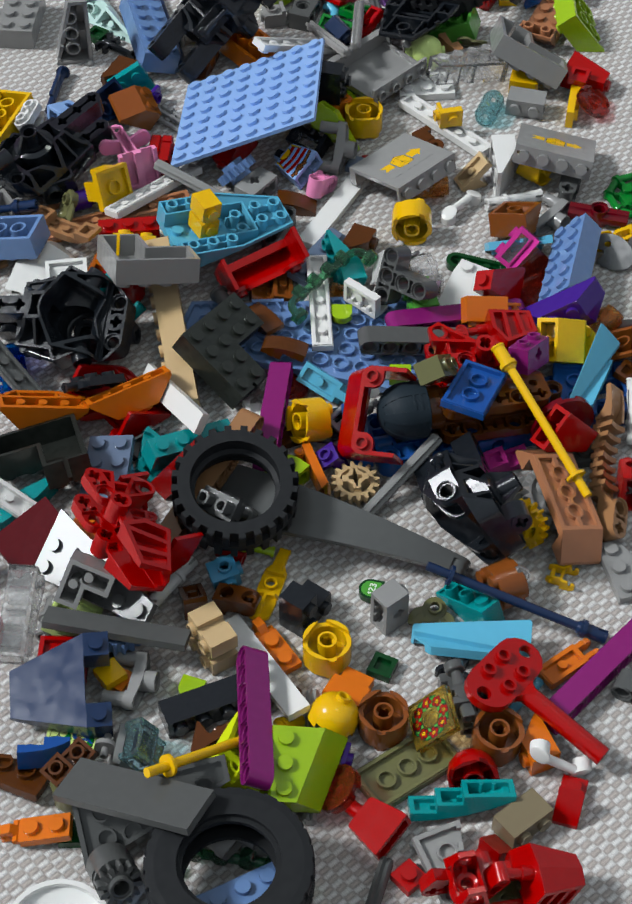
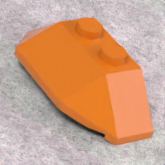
(133, 395)
(34, 406)

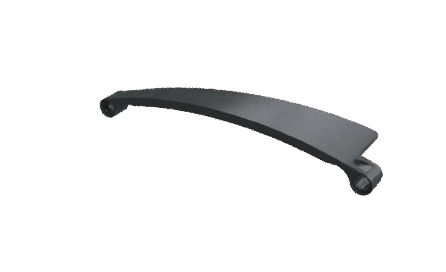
(340, 523)

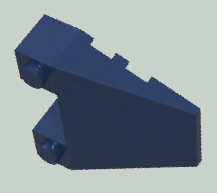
(53, 688)

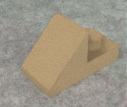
(472, 174)

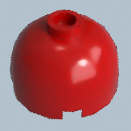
(471, 764)

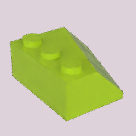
(577, 25)
(304, 765)

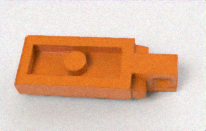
(276, 646)
(38, 830)

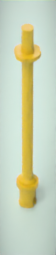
(508, 365)
(168, 764)

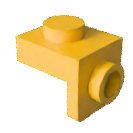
(448, 116)

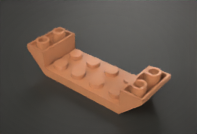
(543, 24)
(573, 516)

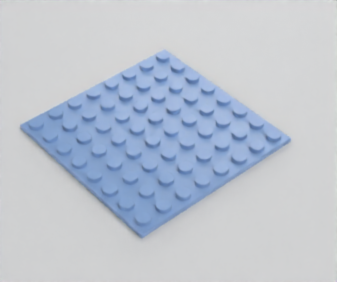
(249, 103)

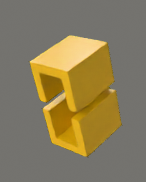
(204, 213)

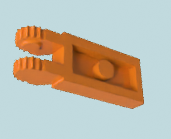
(566, 663)

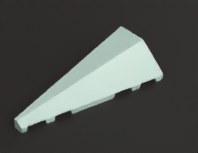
(104, 16)

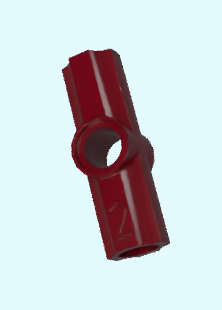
(600, 213)

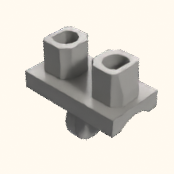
(113, 747)

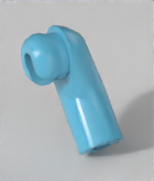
(332, 8)

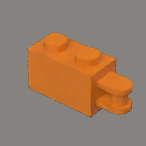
(476, 307)

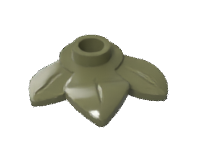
(468, 42)
(68, 205)
(425, 615)

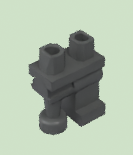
(225, 505)
(455, 678)

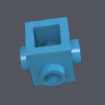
(224, 570)

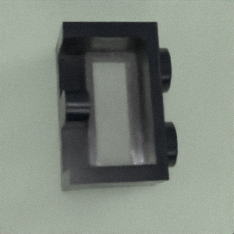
(309, 139)

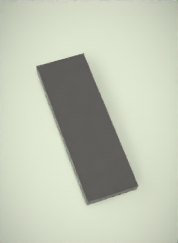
(134, 797)

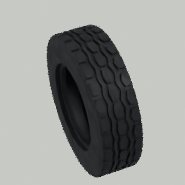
(235, 816)

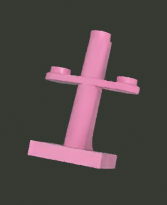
(139, 161)

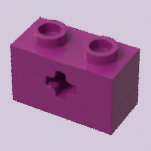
(530, 352)

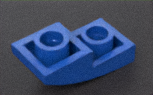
(36, 756)

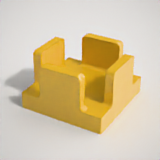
(108, 184)

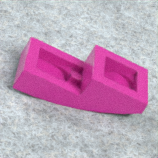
(501, 460)

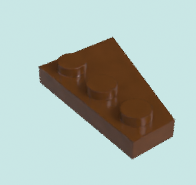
(21, 782)

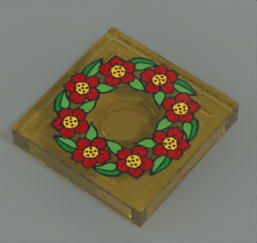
(433, 719)

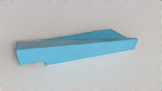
(596, 366)
(468, 639)

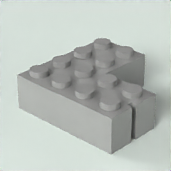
(21, 23)
(526, 55)
(146, 264)

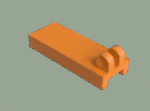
(308, 455)

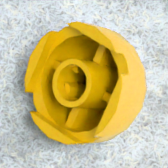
(335, 712)

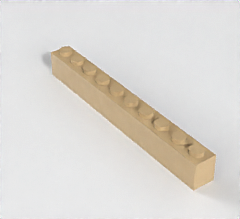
(172, 325)

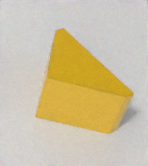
(519, 79)

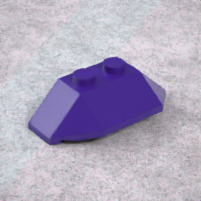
(576, 302)

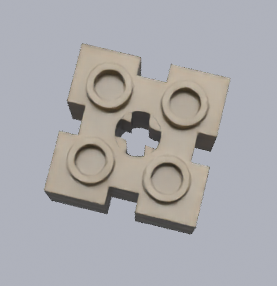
(212, 638)

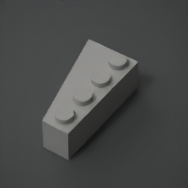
(74, 36)

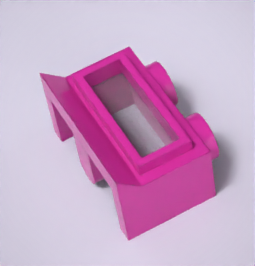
(517, 248)

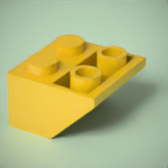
(566, 339)

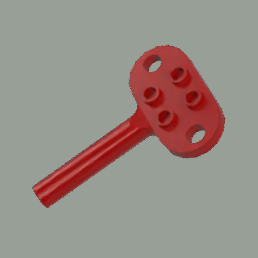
(509, 678)

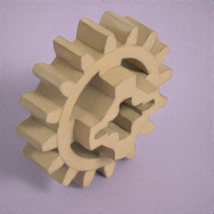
(345, 483)

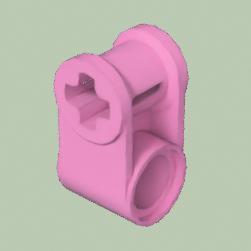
(320, 184)

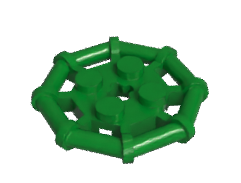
(623, 196)

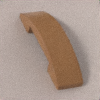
(66, 229)

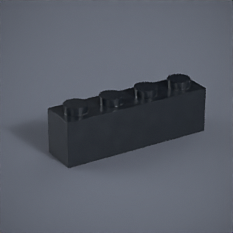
(203, 704)

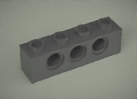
(303, 12)

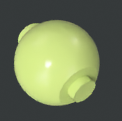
(424, 47)

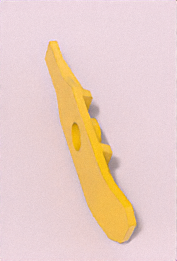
(270, 594)

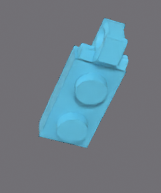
(322, 383)

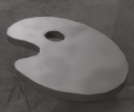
(618, 255)

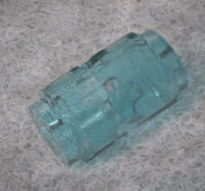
(489, 108)

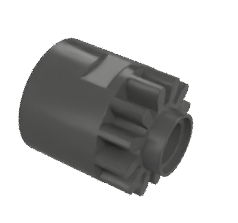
(113, 873)

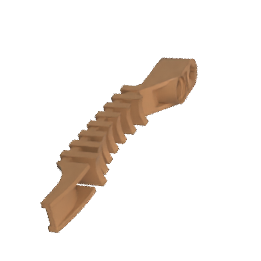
(611, 511)

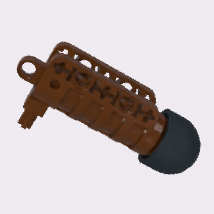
(413, 411)

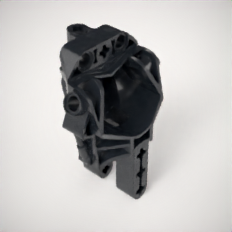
(209, 26)
(56, 153)
(51, 307)
(474, 501)

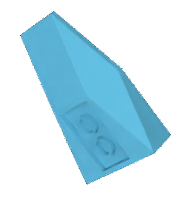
(242, 223)

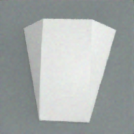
(29, 270)

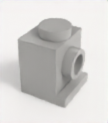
(274, 17)

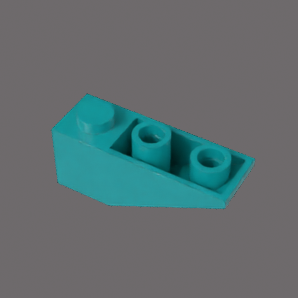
(353, 269)
(470, 604)

